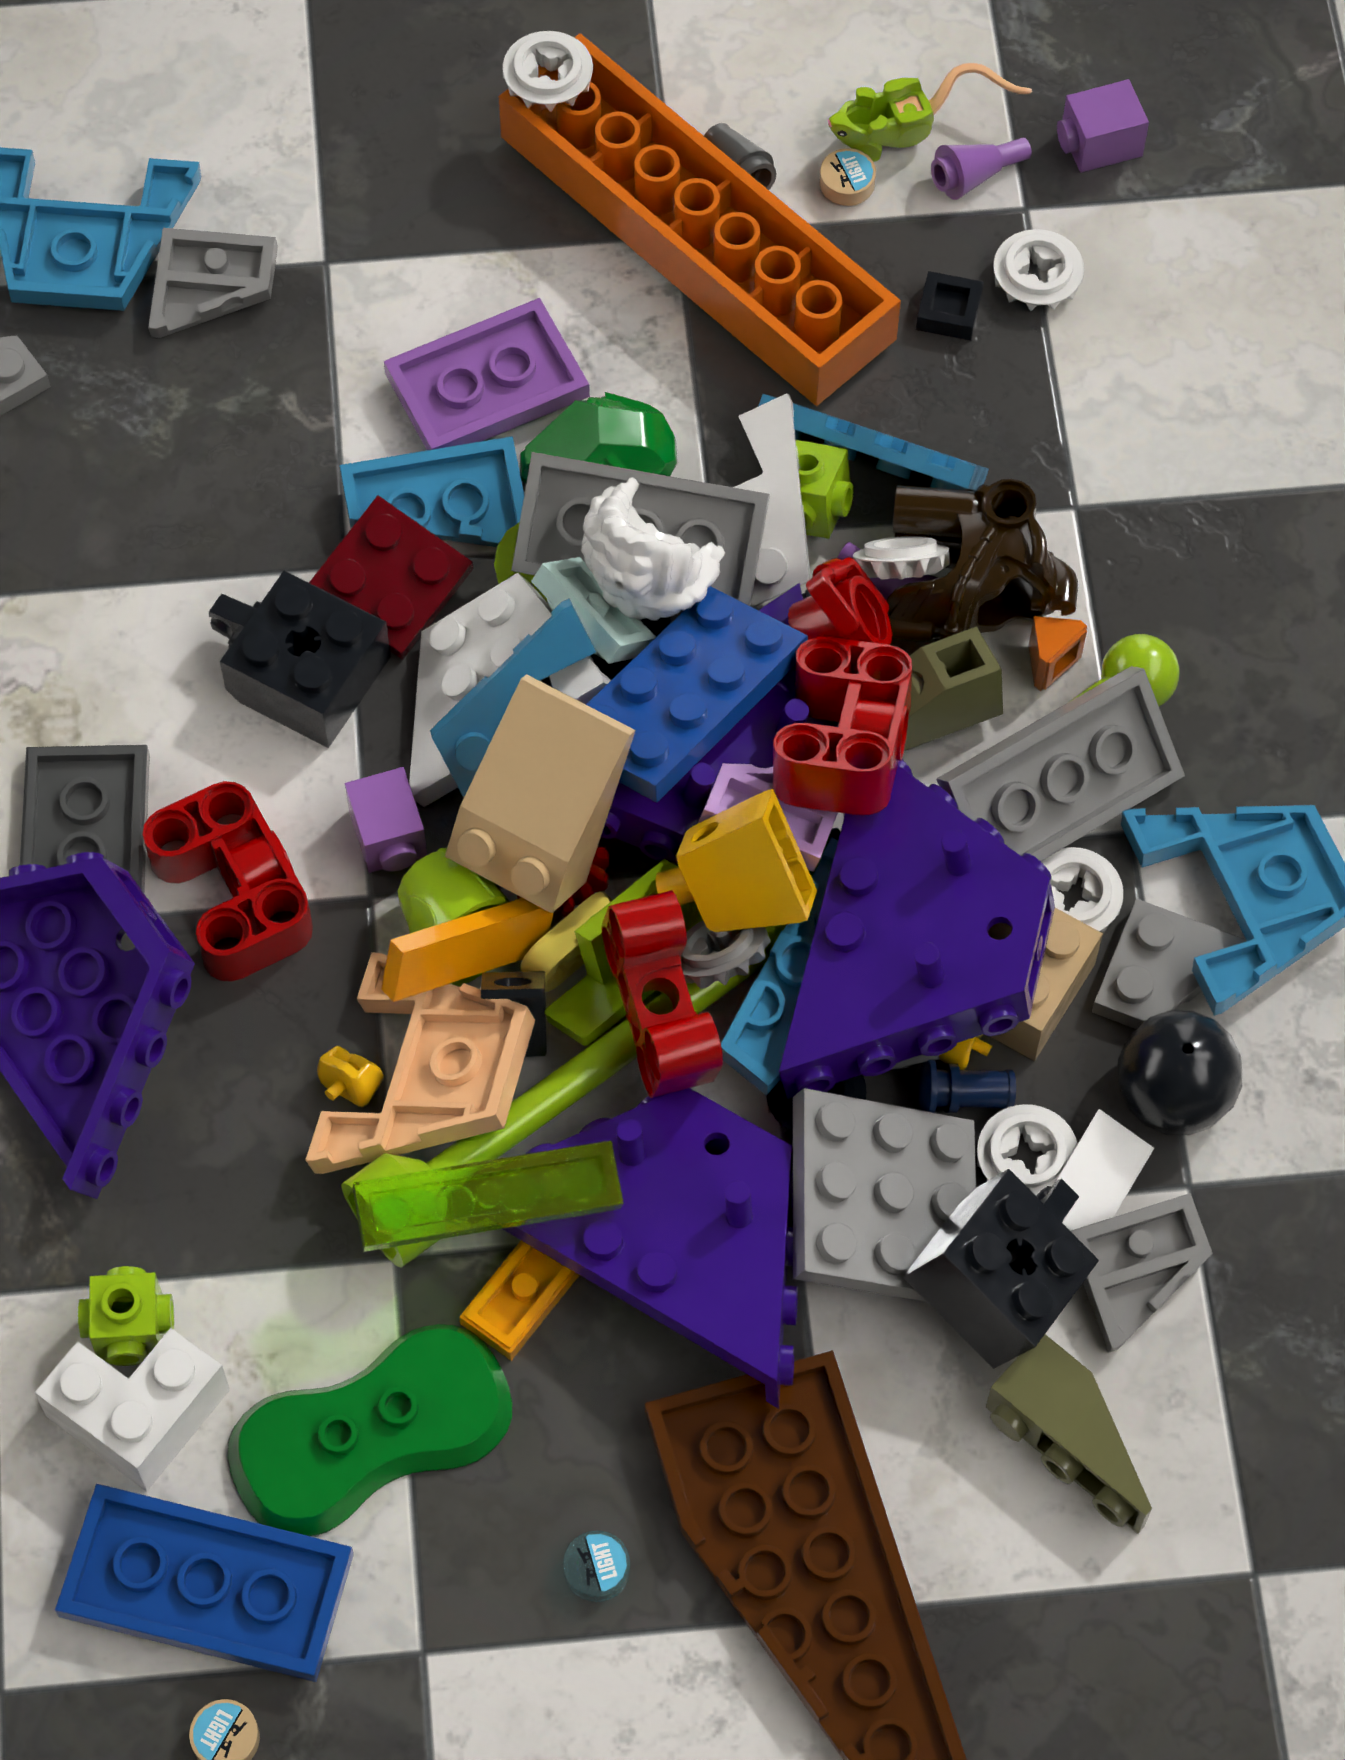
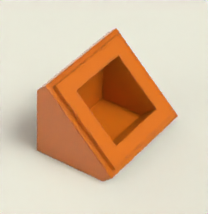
(1054, 648)

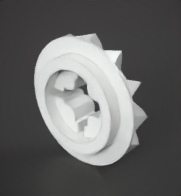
(553, 51)
(1050, 253)
(902, 557)
(1100, 885)
(1043, 1132)

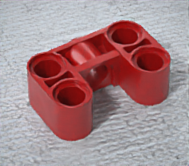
(850, 764)
(250, 865)
(644, 954)

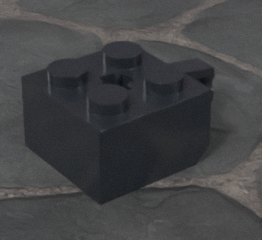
(300, 655)
(1004, 1266)

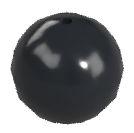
(1180, 1072)

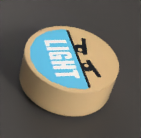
(847, 177)
(224, 1732)

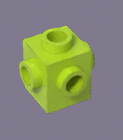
(824, 486)
(125, 1315)

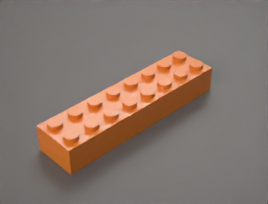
(708, 227)

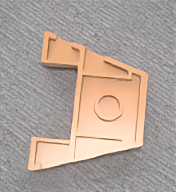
(448, 1081)

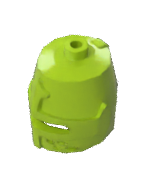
(442, 891)

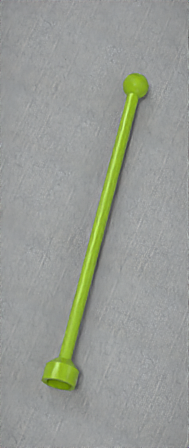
(617, 1046)

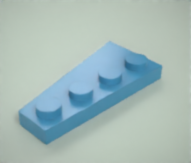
(894, 454)

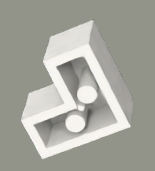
(140, 1419)

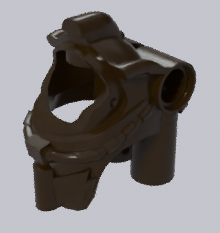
(995, 560)

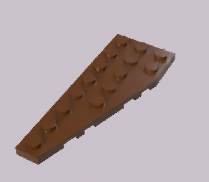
(807, 1554)

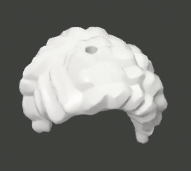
(639, 566)

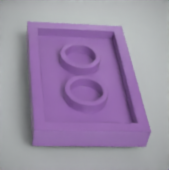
(487, 378)

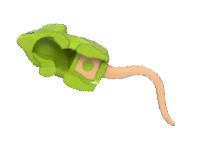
(900, 113)

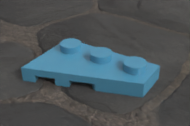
(453, 491)

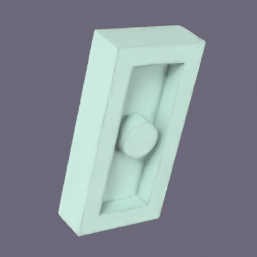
(610, 631)

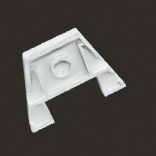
(784, 547)
(465, 650)

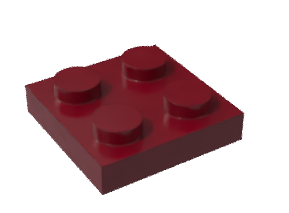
(394, 572)

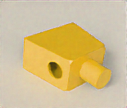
(742, 868)

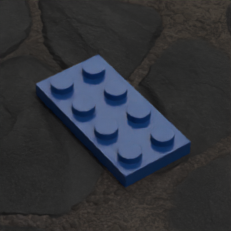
(695, 687)
(205, 1582)

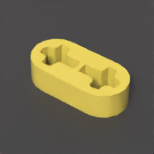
(558, 949)

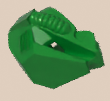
(609, 433)

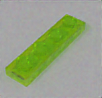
(487, 1195)

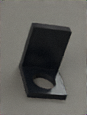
(526, 989)

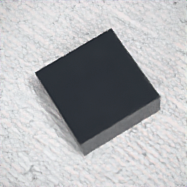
(949, 305)

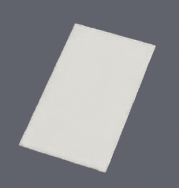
(1102, 1170)

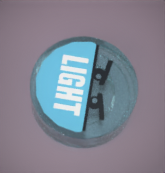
(596, 1566)

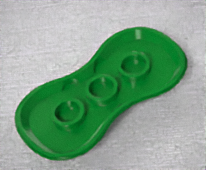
(321, 1452)

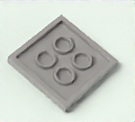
(872, 1188)

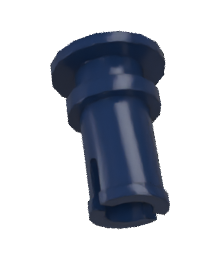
(964, 1088)

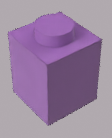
(1103, 126)
(386, 820)

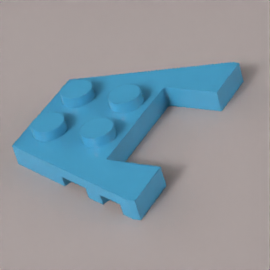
(82, 249)
(471, 724)
(1275, 875)

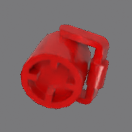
(844, 608)

